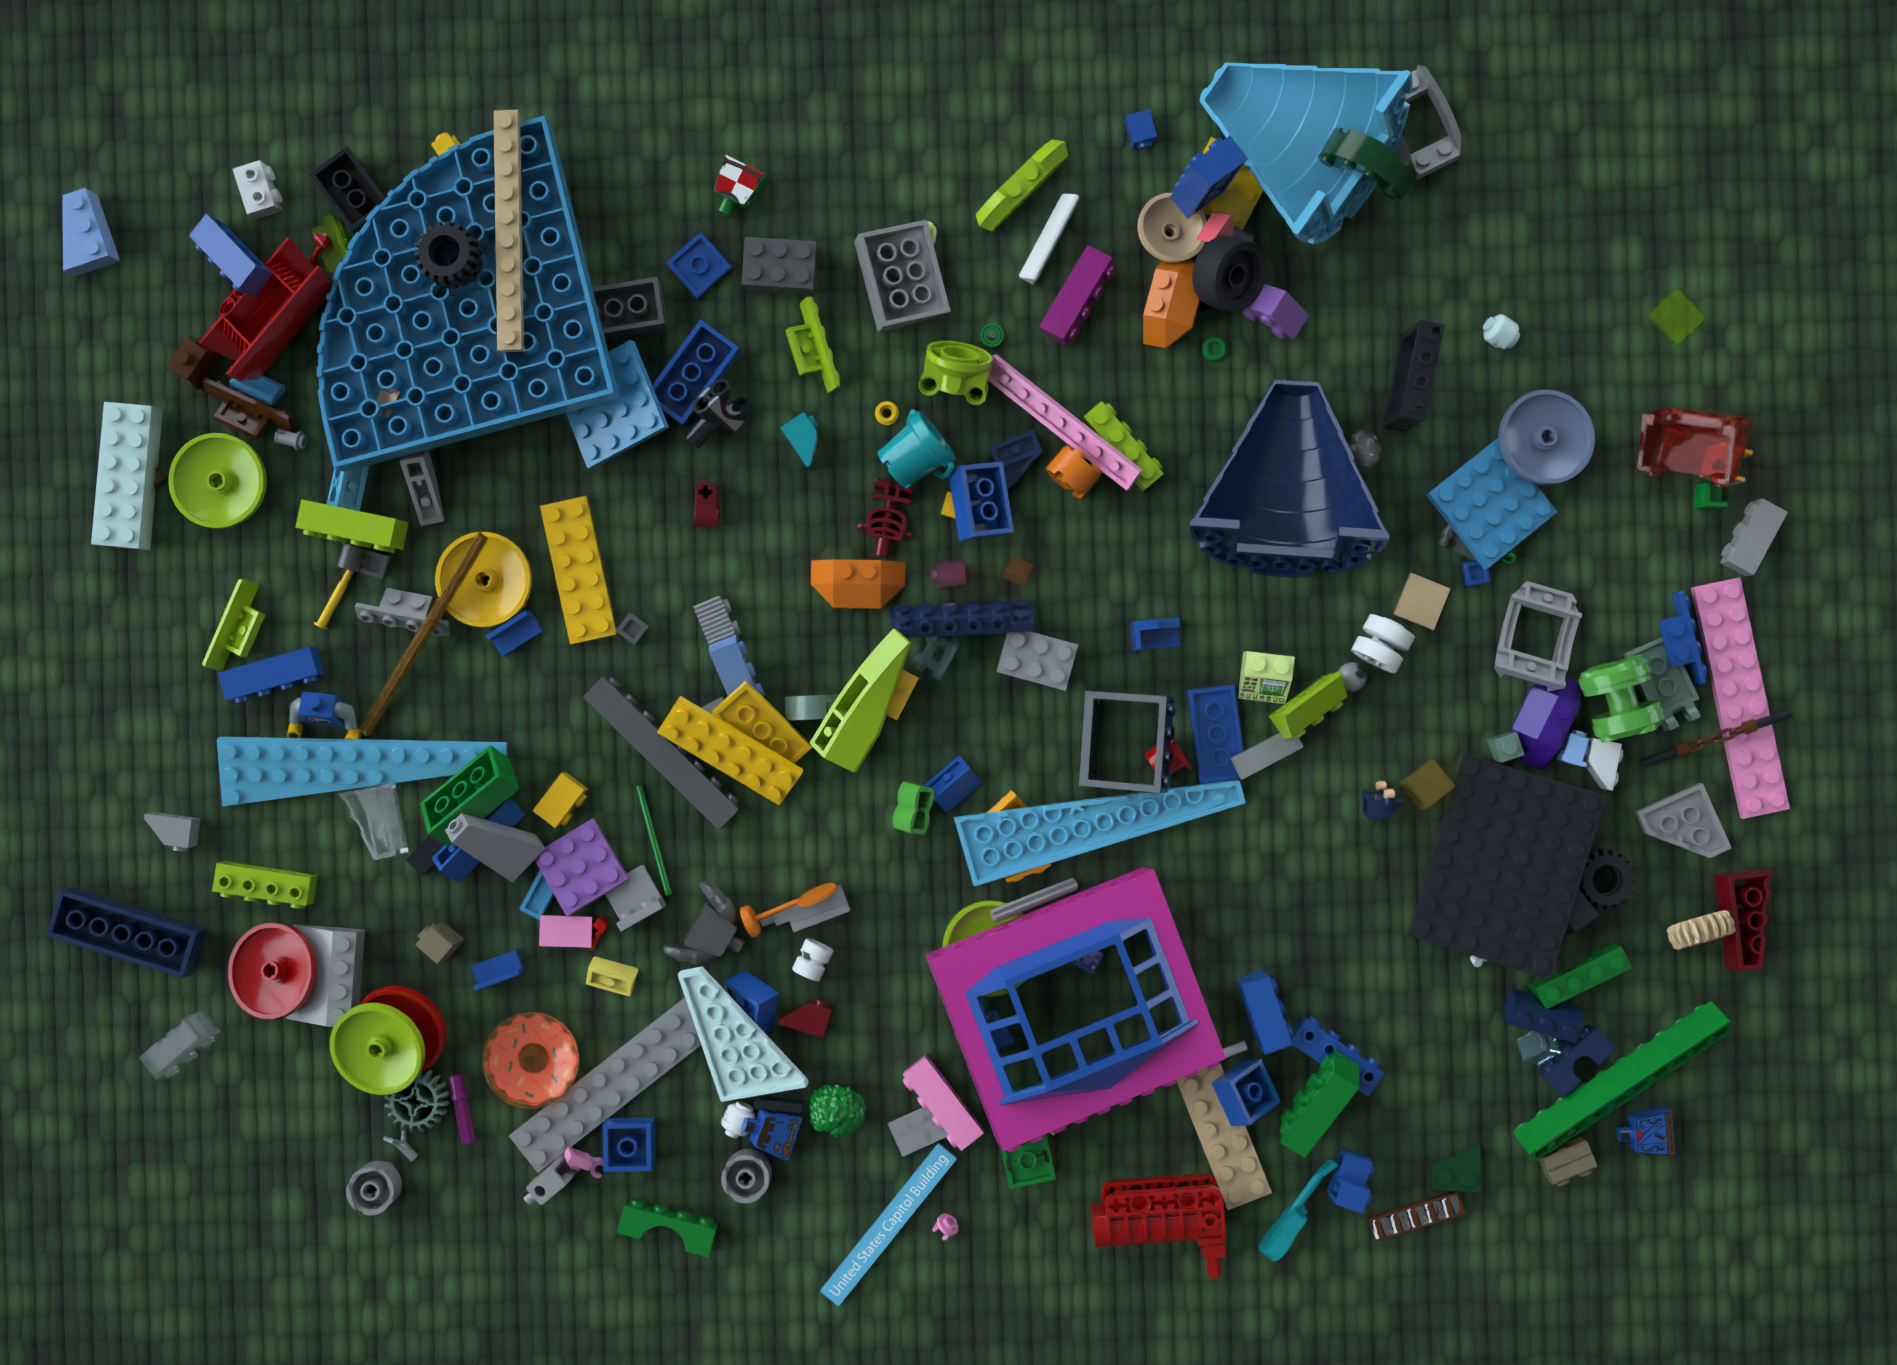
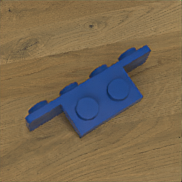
(1680, 639)

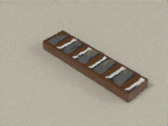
(1416, 1215)

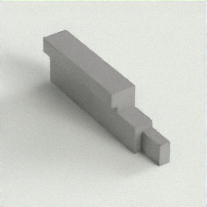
(807, 916)

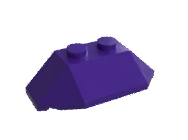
(1545, 721)

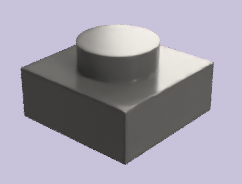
(632, 628)

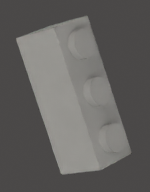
(1753, 537)

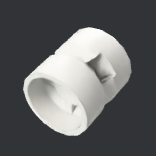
(812, 959)

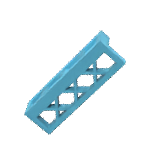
(348, 488)

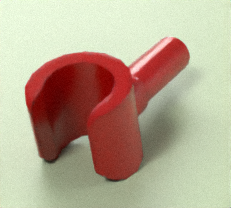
(322, 242)
(600, 925)

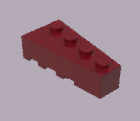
(1745, 897)

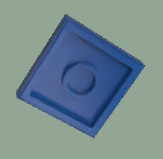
(699, 265)

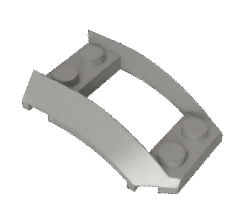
(1443, 151)
(1531, 667)

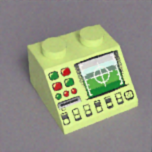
(1265, 677)

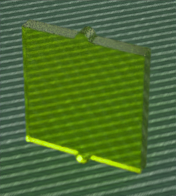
(1676, 316)

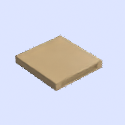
(1421, 601)

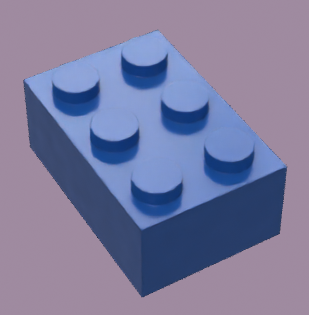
(981, 501)
(1265, 1011)

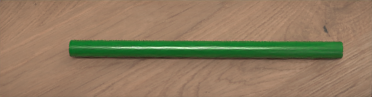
(653, 838)

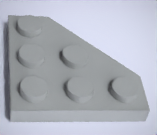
(1686, 821)

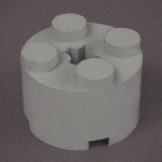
(737, 1185)
(374, 1200)

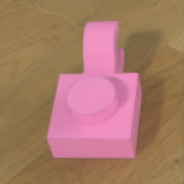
(581, 1160)

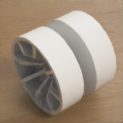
(1385, 638)

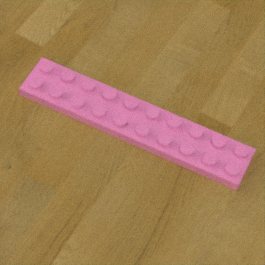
(1739, 696)

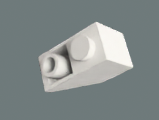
(1603, 762)

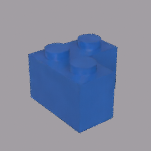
(1349, 1181)

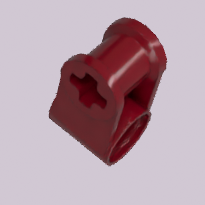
(706, 510)

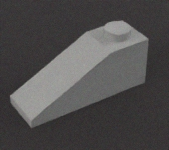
(423, 487)

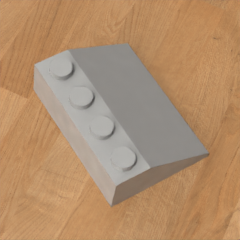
(901, 275)
(338, 974)

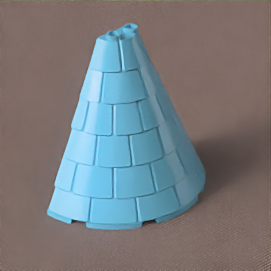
(1283, 121)

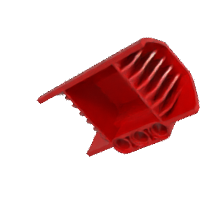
(261, 326)

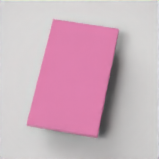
(565, 931)

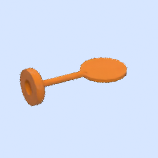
(811, 897)

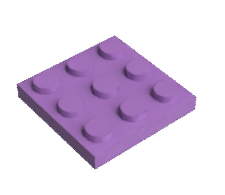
(581, 867)

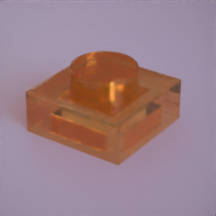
(1017, 571)

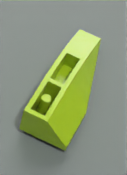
(862, 705)

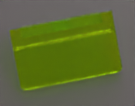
(339, 243)

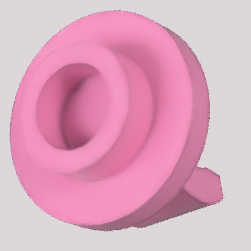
(947, 1225)

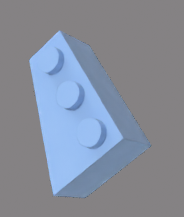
(85, 234)

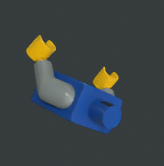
(322, 710)

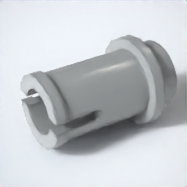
(296, 440)

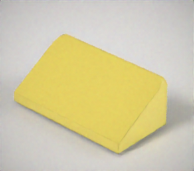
(611, 976)

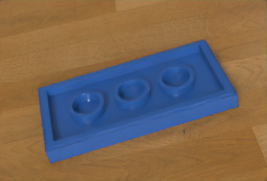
(1215, 732)

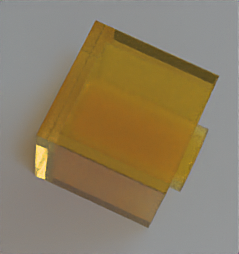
(1427, 784)

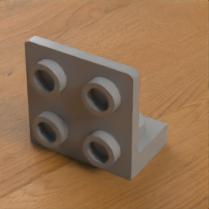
(635, 898)

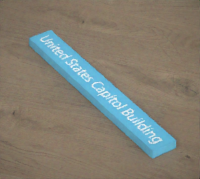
(888, 1224)

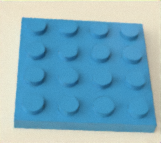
(622, 423)
(1490, 505)

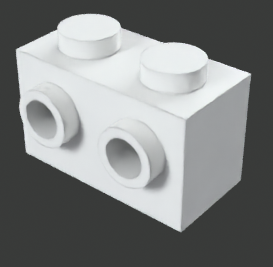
(257, 189)

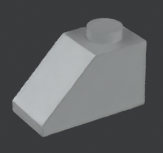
(174, 829)

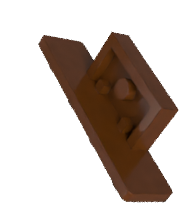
(245, 413)

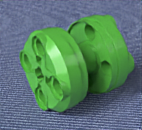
(1625, 714)

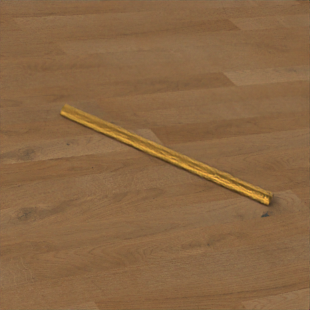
(425, 632)

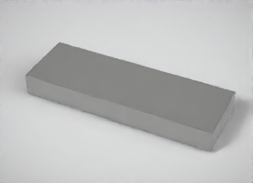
(1264, 754)

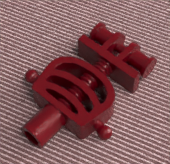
(884, 539)

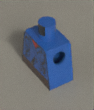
(1650, 1131)

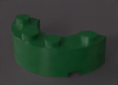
(1372, 158)

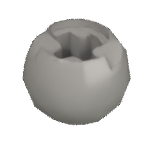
(1352, 676)

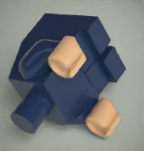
(1381, 803)

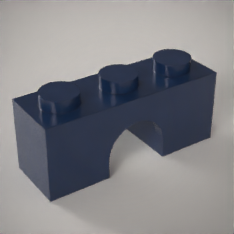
(1525, 1012)
(1559, 1069)

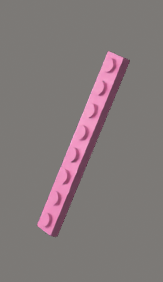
(1063, 423)

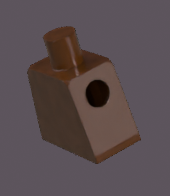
(193, 362)

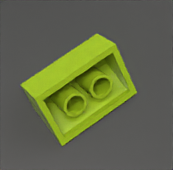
(1310, 706)

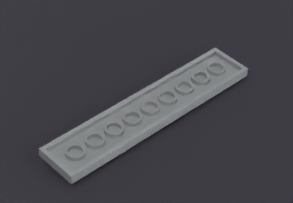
(608, 1087)

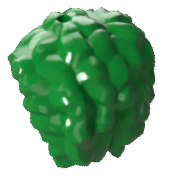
(836, 1110)

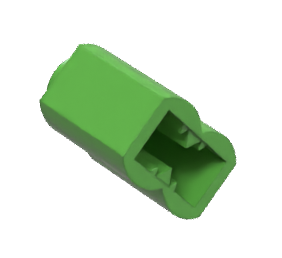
(913, 808)

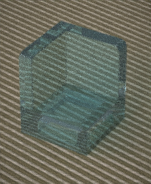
(1537, 1047)

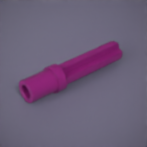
(461, 1106)

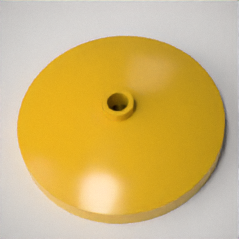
(506, 590)

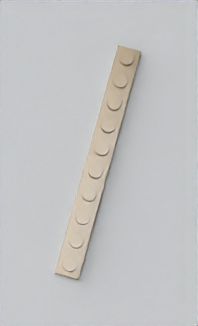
(508, 231)

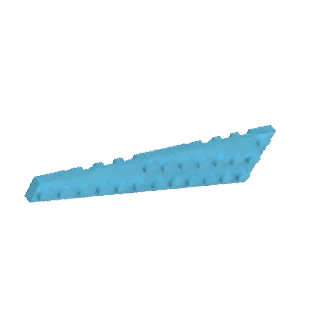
(292, 767)
(1034, 836)

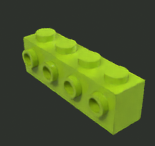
(1106, 425)
(264, 883)

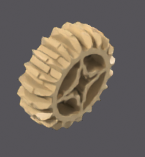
(1701, 929)

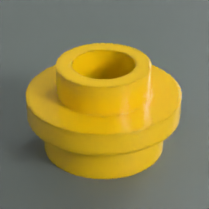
(886, 406)

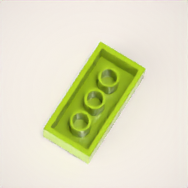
(346, 524)

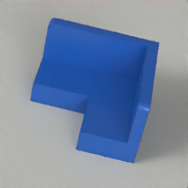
(1155, 634)
(754, 998)

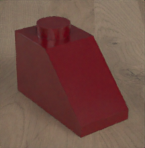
(809, 1017)

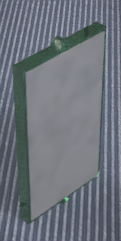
(915, 1131)

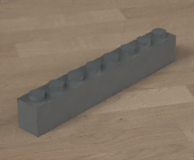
(663, 754)

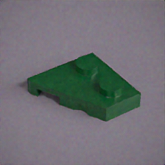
(1458, 1172)

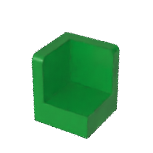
(1708, 497)

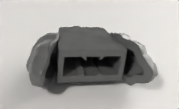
(711, 930)

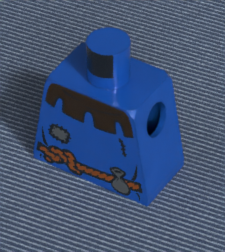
(773, 1131)

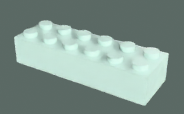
(126, 476)

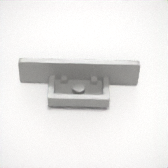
(402, 610)

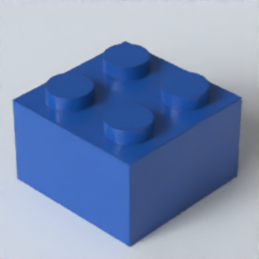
(1246, 1092)
(629, 1144)

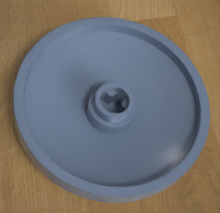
(1546, 437)

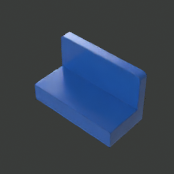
(515, 632)
(953, 784)
(497, 969)

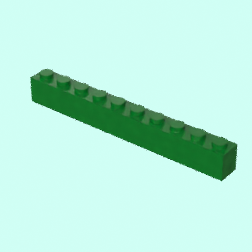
(1622, 1081)

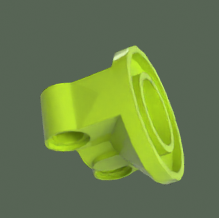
(956, 370)

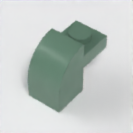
(808, 706)

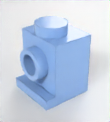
(1574, 749)

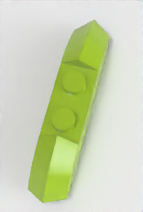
(1022, 184)

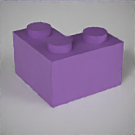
(1278, 311)

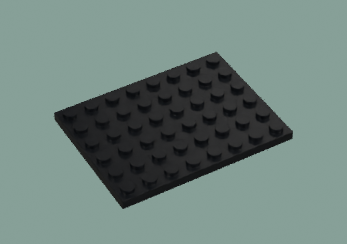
(1507, 866)

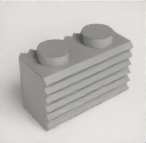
(716, 619)

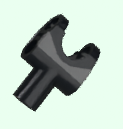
(717, 414)

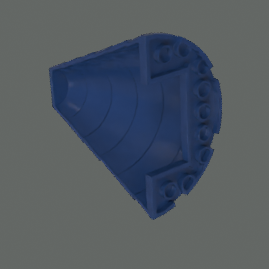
(1290, 492)

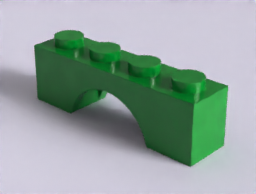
(1599, 967)
(696, 1233)

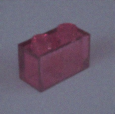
(949, 575)

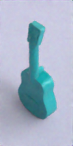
(1284, 1230)

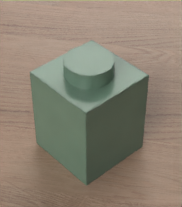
(1505, 747)

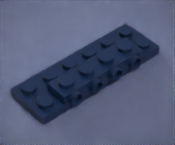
(963, 618)

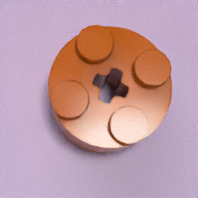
(1073, 471)

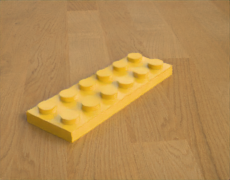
(578, 570)
(730, 750)

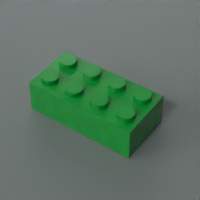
(471, 791)
(1319, 1103)

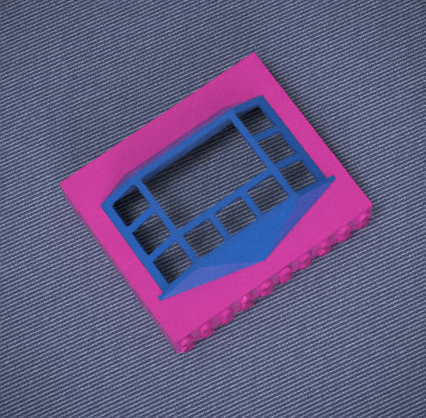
(1049, 940)

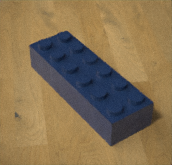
(126, 932)

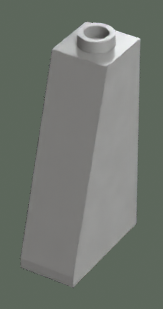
(495, 845)

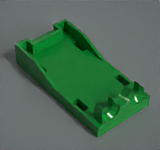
(1029, 1162)

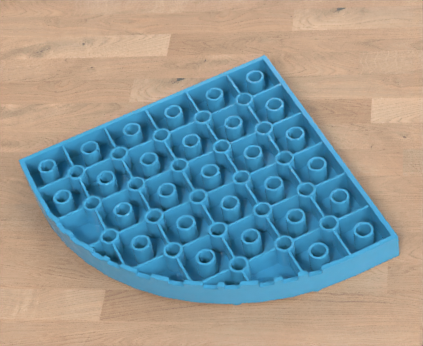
(439, 344)

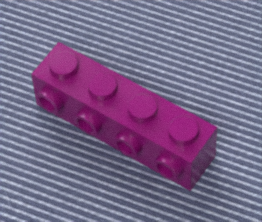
(1077, 296)

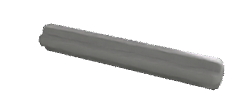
(1034, 899)

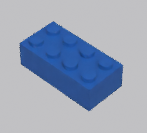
(1208, 176)
(694, 367)

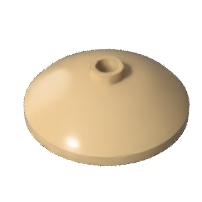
(1164, 215)

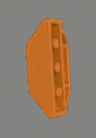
(1170, 304)
(858, 582)

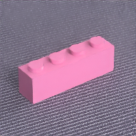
(943, 1102)

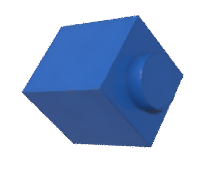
(1141, 129)

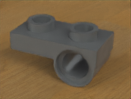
(363, 561)

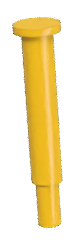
(334, 600)

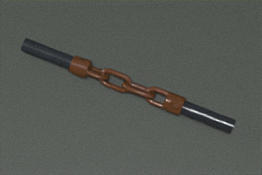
(1747, 727)

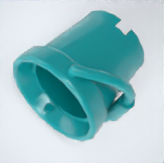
(917, 451)

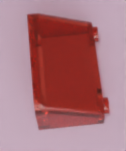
(1693, 443)

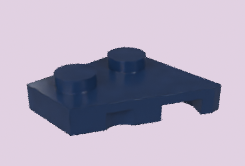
(1016, 455)

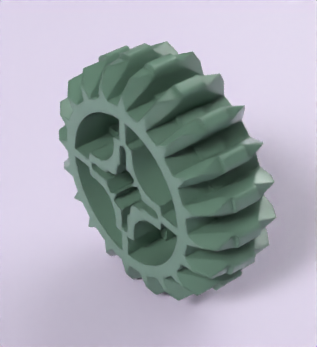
(412, 1118)

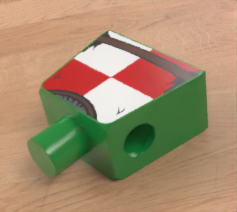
(737, 185)

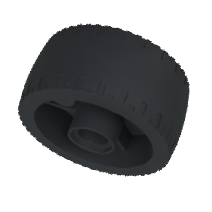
(1229, 273)

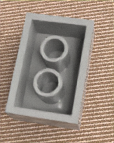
(1037, 659)

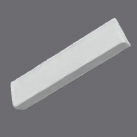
(1049, 237)

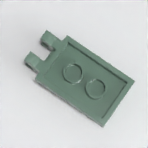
(1667, 684)

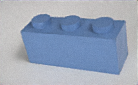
(732, 664)

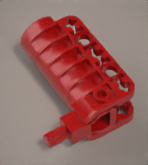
(1163, 1215)

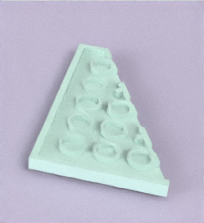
(735, 1047)

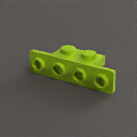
(811, 348)
(237, 627)

